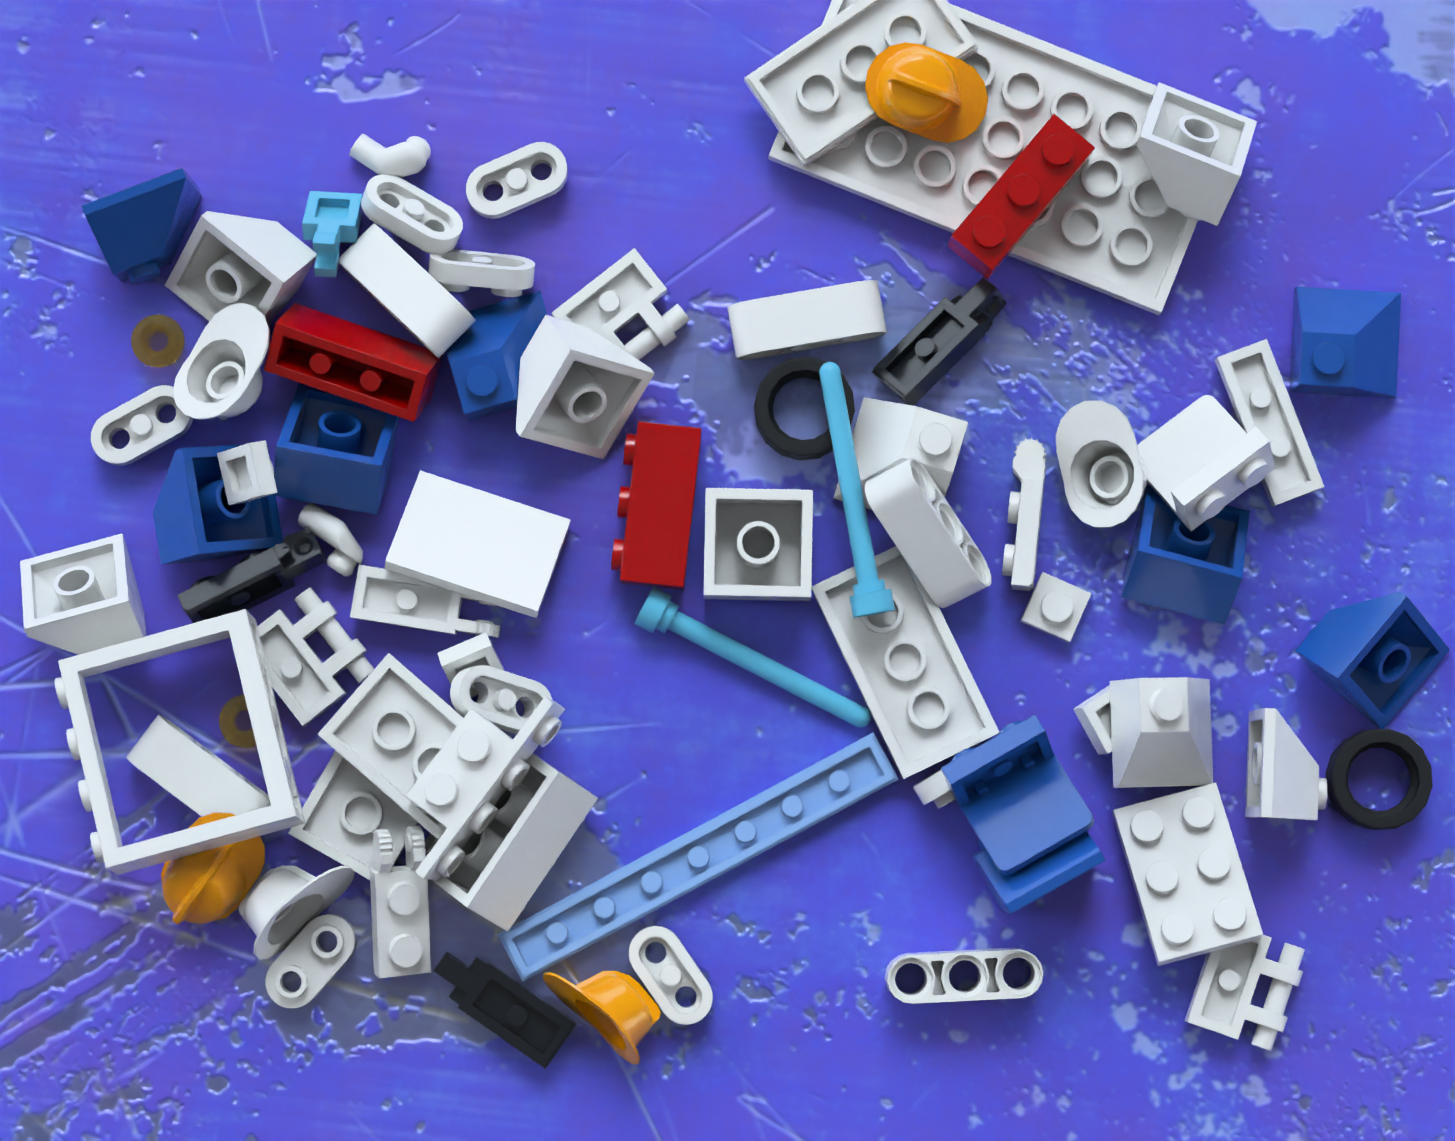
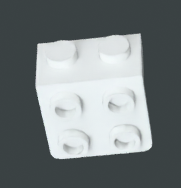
(1204, 460)

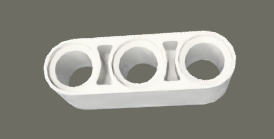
(406, 290)
(807, 320)
(928, 533)
(193, 772)
(989, 983)

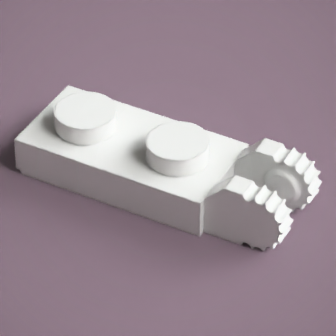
(1025, 511)
(412, 603)
(399, 907)

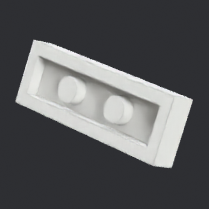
(1264, 403)

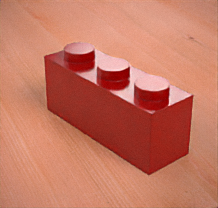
(1020, 196)
(353, 362)
(657, 505)

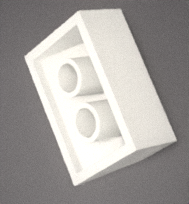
(519, 844)

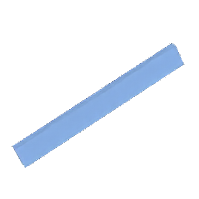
(697, 856)

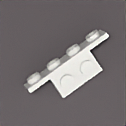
(471, 777)

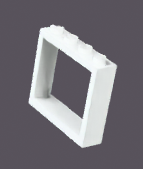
(265, 722)

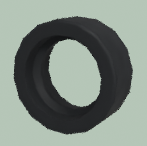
(763, 406)
(1419, 774)

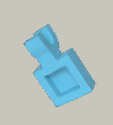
(328, 221)

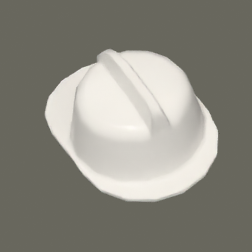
(224, 367)
(1100, 463)
(287, 901)

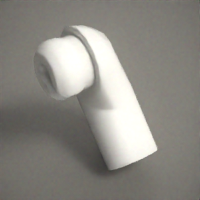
(397, 160)
(335, 533)

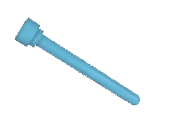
(870, 593)
(662, 614)

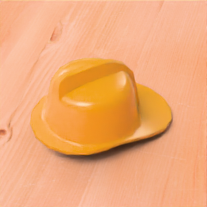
(926, 92)
(213, 881)
(612, 1005)

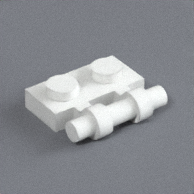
(620, 296)
(296, 670)
(1228, 985)

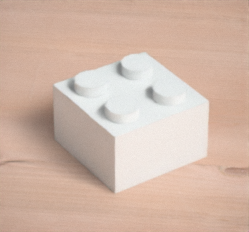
(758, 544)

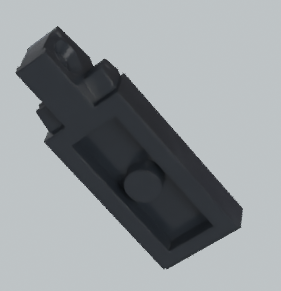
(939, 342)
(254, 578)
(506, 1007)

